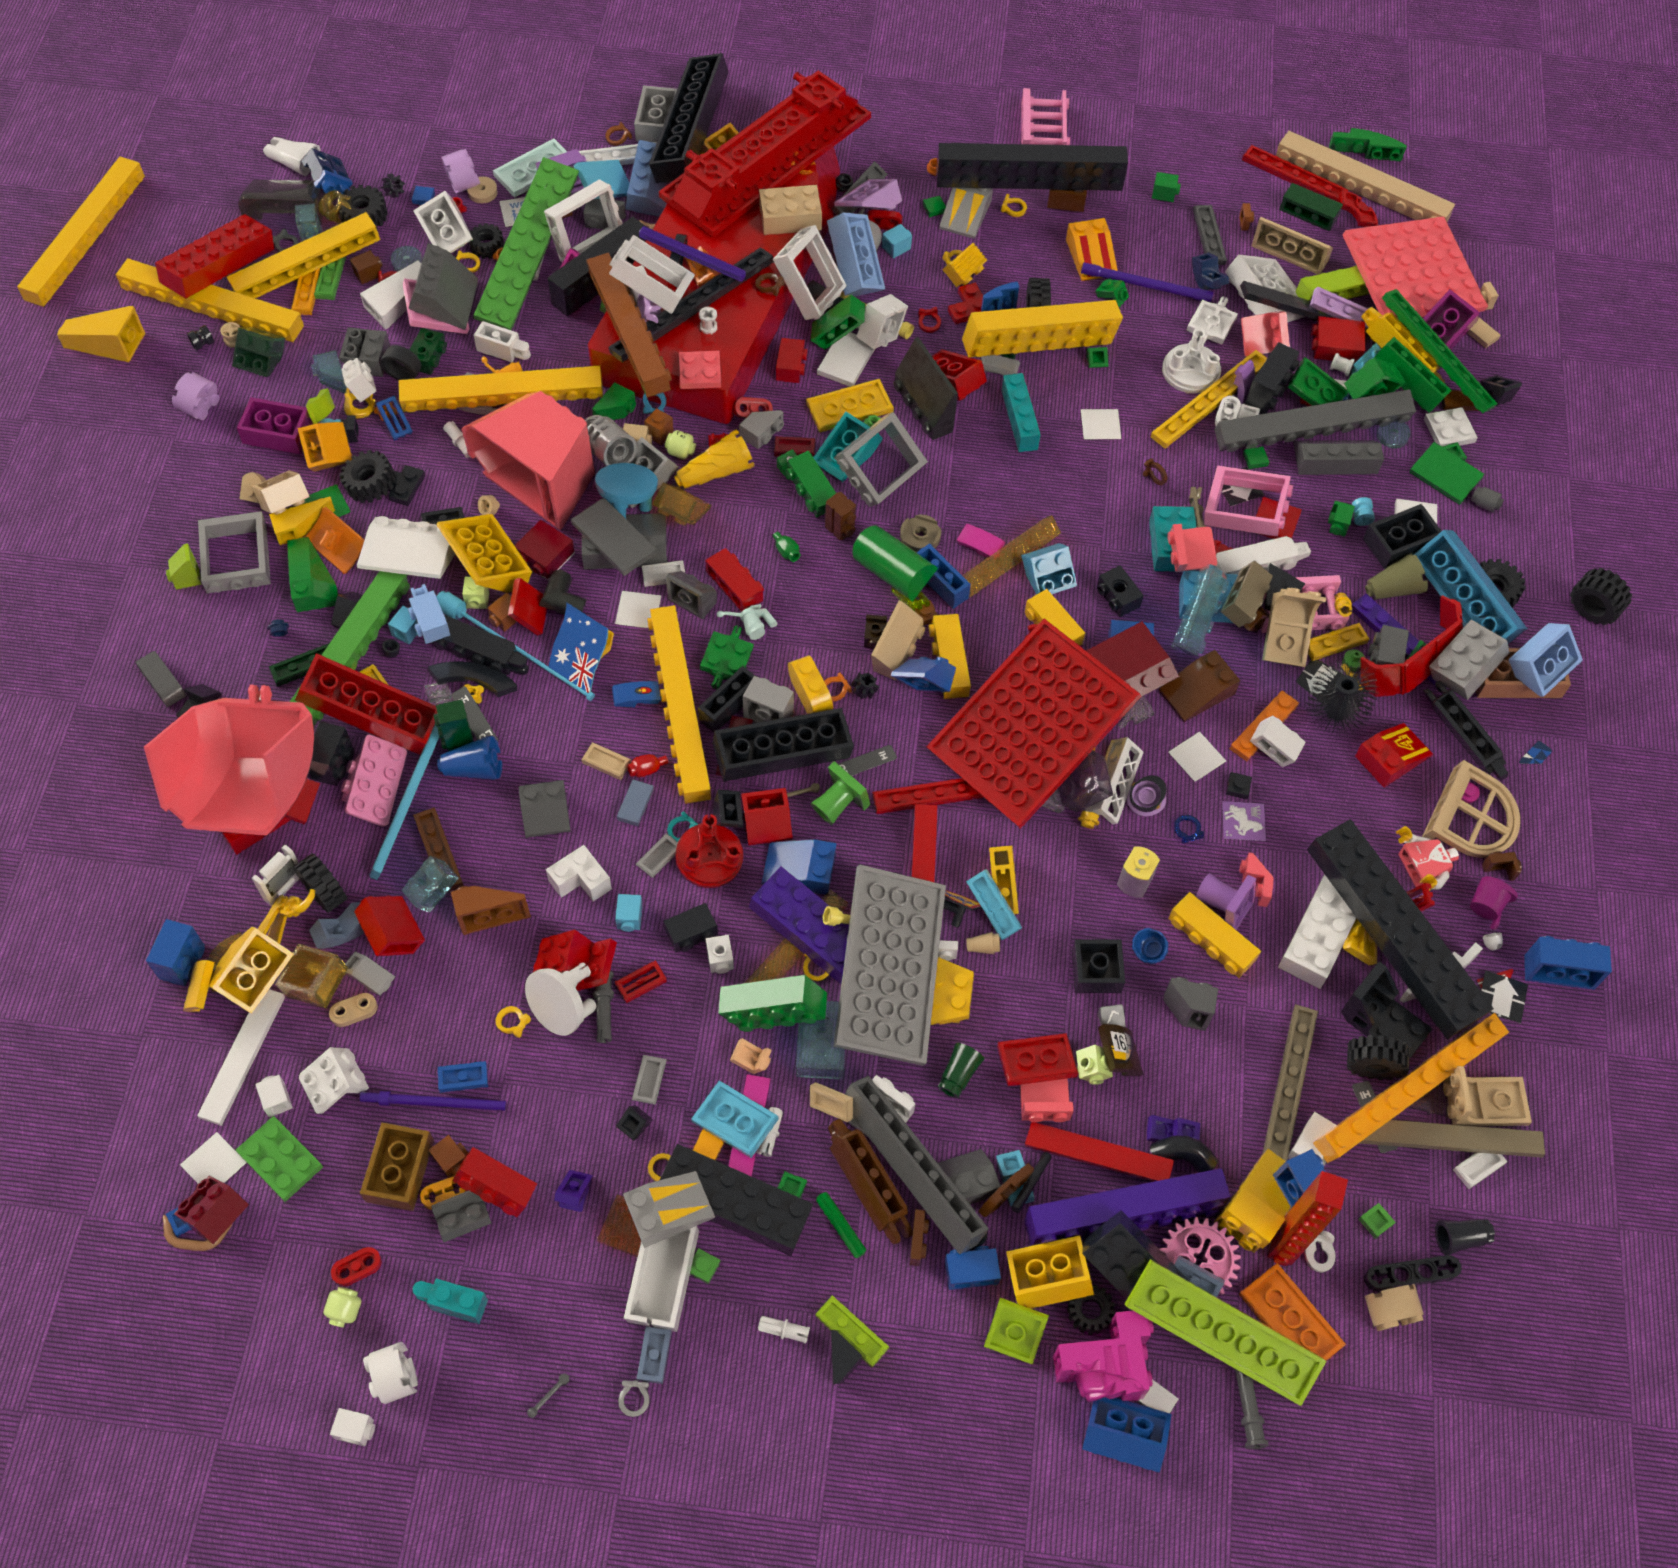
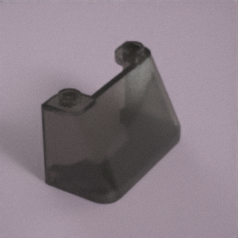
(278, 197)

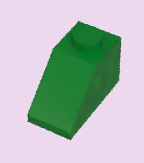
(615, 403)

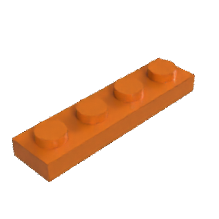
(1279, 707)

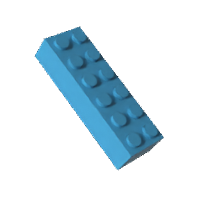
(1461, 578)

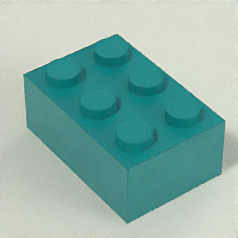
(1160, 523)

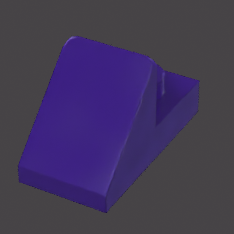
(573, 1190)

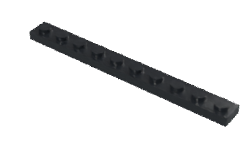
(699, 299)

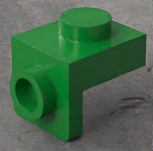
(1113, 289)

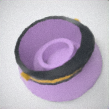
(1147, 796)

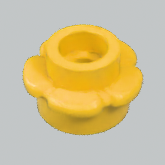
(1089, 819)

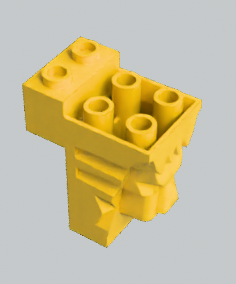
(1257, 1206)

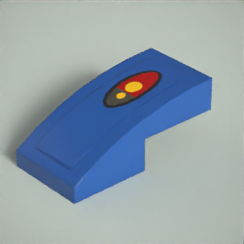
(636, 692)

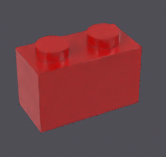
(790, 360)

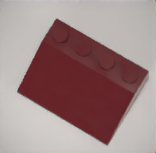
(1136, 658)

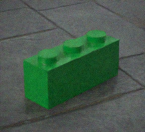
(838, 322)
(810, 482)

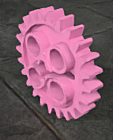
(1178, 1246)

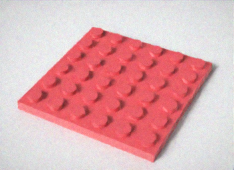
(1416, 260)

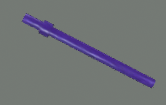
(385, 1098)

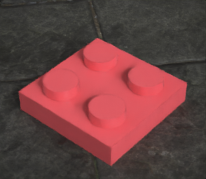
(700, 369)

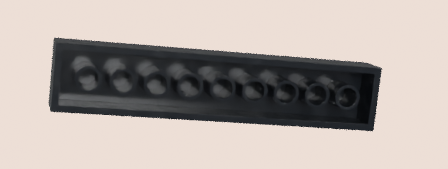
(689, 116)
(1031, 166)
(1399, 929)

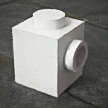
(719, 954)

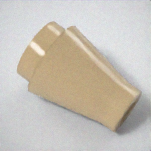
(986, 943)

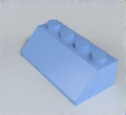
(855, 253)

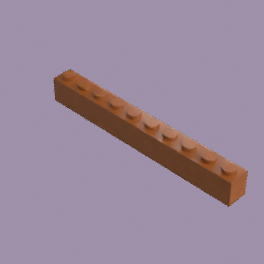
(629, 327)

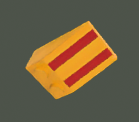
(1091, 243)

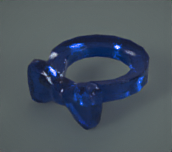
(1187, 838)

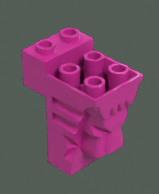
(1109, 1366)

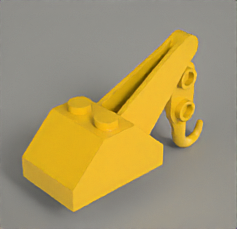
(257, 958)

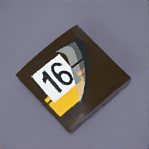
(1120, 1050)

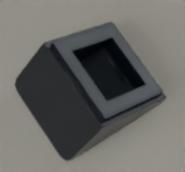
(634, 1122)

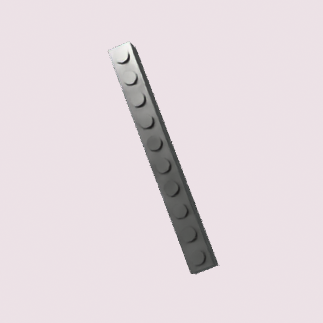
(1315, 420)

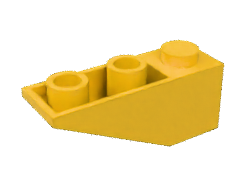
(298, 520)

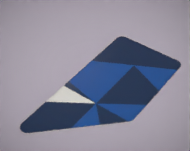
(1536, 754)

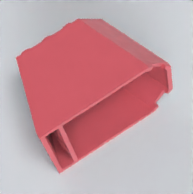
(535, 454)

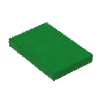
(1316, 385)
(1446, 473)

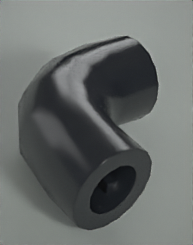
(1186, 1149)

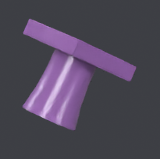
(1225, 898)

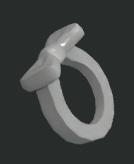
(627, 1386)

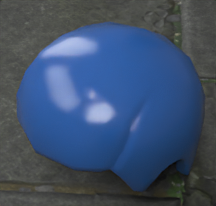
(1150, 946)

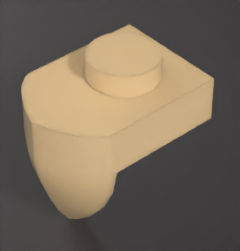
(249, 480)

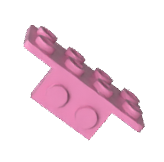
(374, 780)

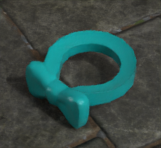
(683, 818)

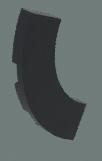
(461, 671)

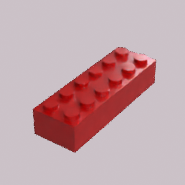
(214, 256)
(367, 704)

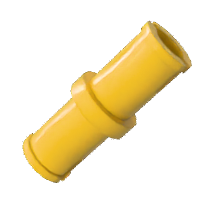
(1343, 604)

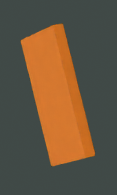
(1288, 1311)

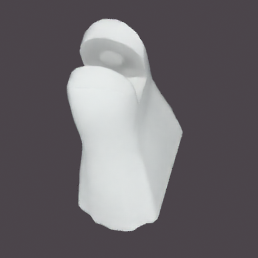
(289, 153)

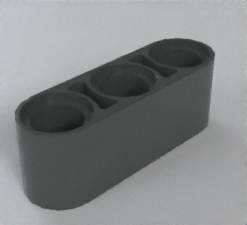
(160, 679)

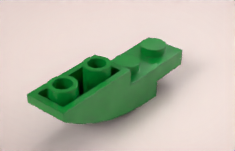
(1371, 143)

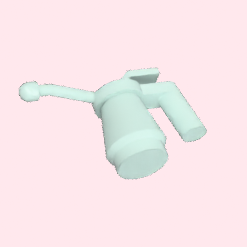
(753, 625)

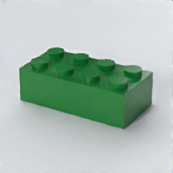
(773, 1003)

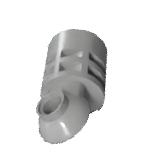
(610, 441)

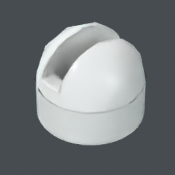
(1493, 941)

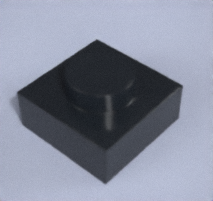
(1238, 785)

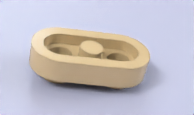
(353, 1010)

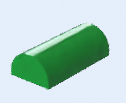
(892, 561)

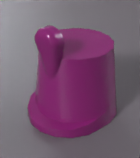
(1491, 899)

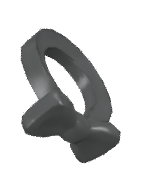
(283, 235)

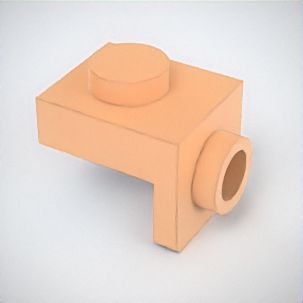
(750, 1057)

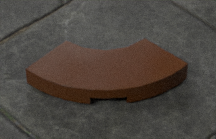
(1006, 1190)

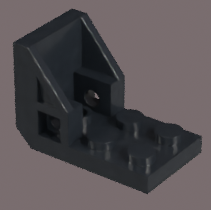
(1377, 1013)

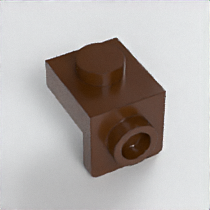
(1503, 861)

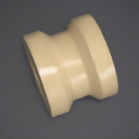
(229, 332)

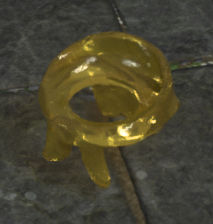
(330, 211)

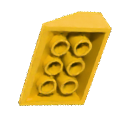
(485, 551)

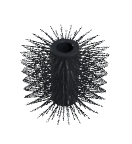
(1341, 698)

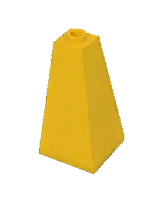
(105, 334)

